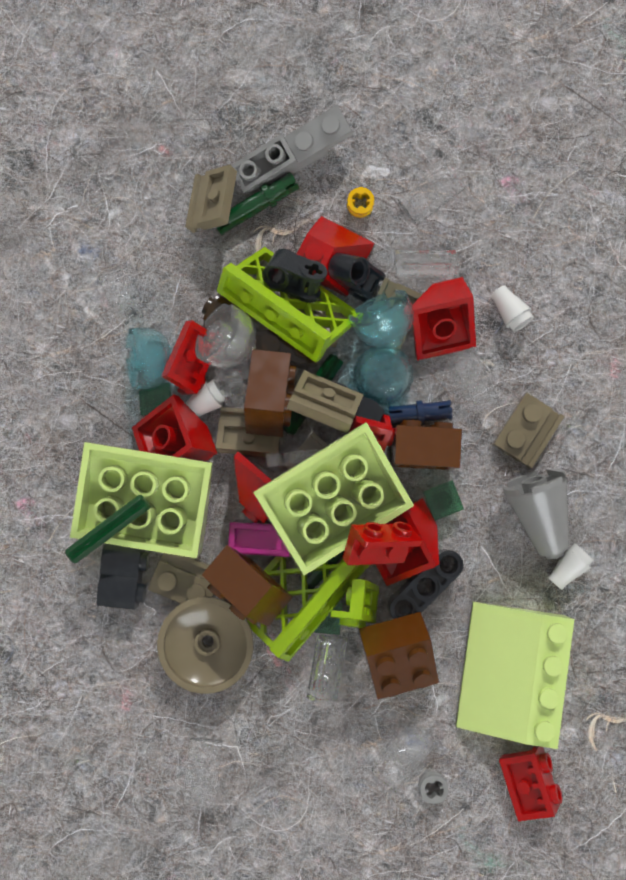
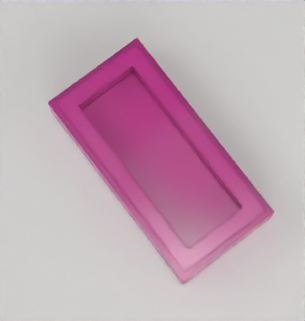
(256, 539)

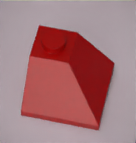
(328, 239)
(444, 319)
(175, 432)
(249, 480)
(420, 557)

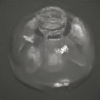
(227, 339)

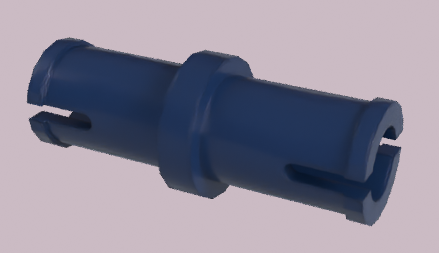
(421, 412)

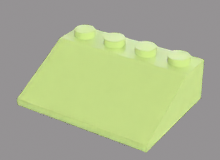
(171, 484)
(329, 493)
(515, 674)

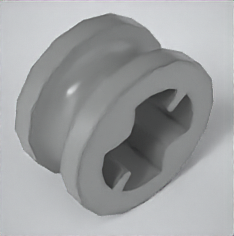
(435, 797)

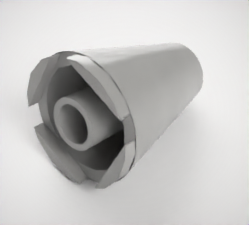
(542, 509)

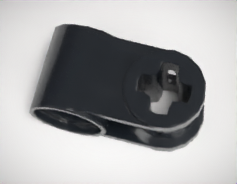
(293, 273)
(355, 275)

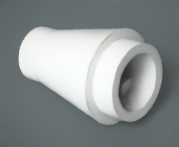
(511, 308)
(207, 398)
(570, 566)

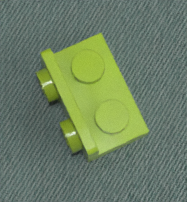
(363, 604)

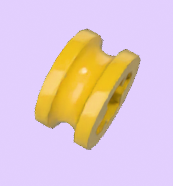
(360, 193)

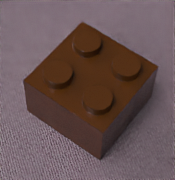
(268, 393)
(426, 447)
(246, 586)
(399, 655)

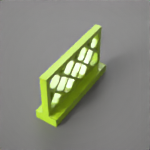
(282, 313)
(313, 611)

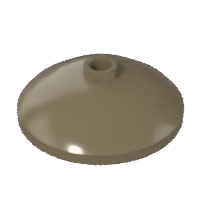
(194, 663)

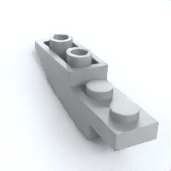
(293, 151)

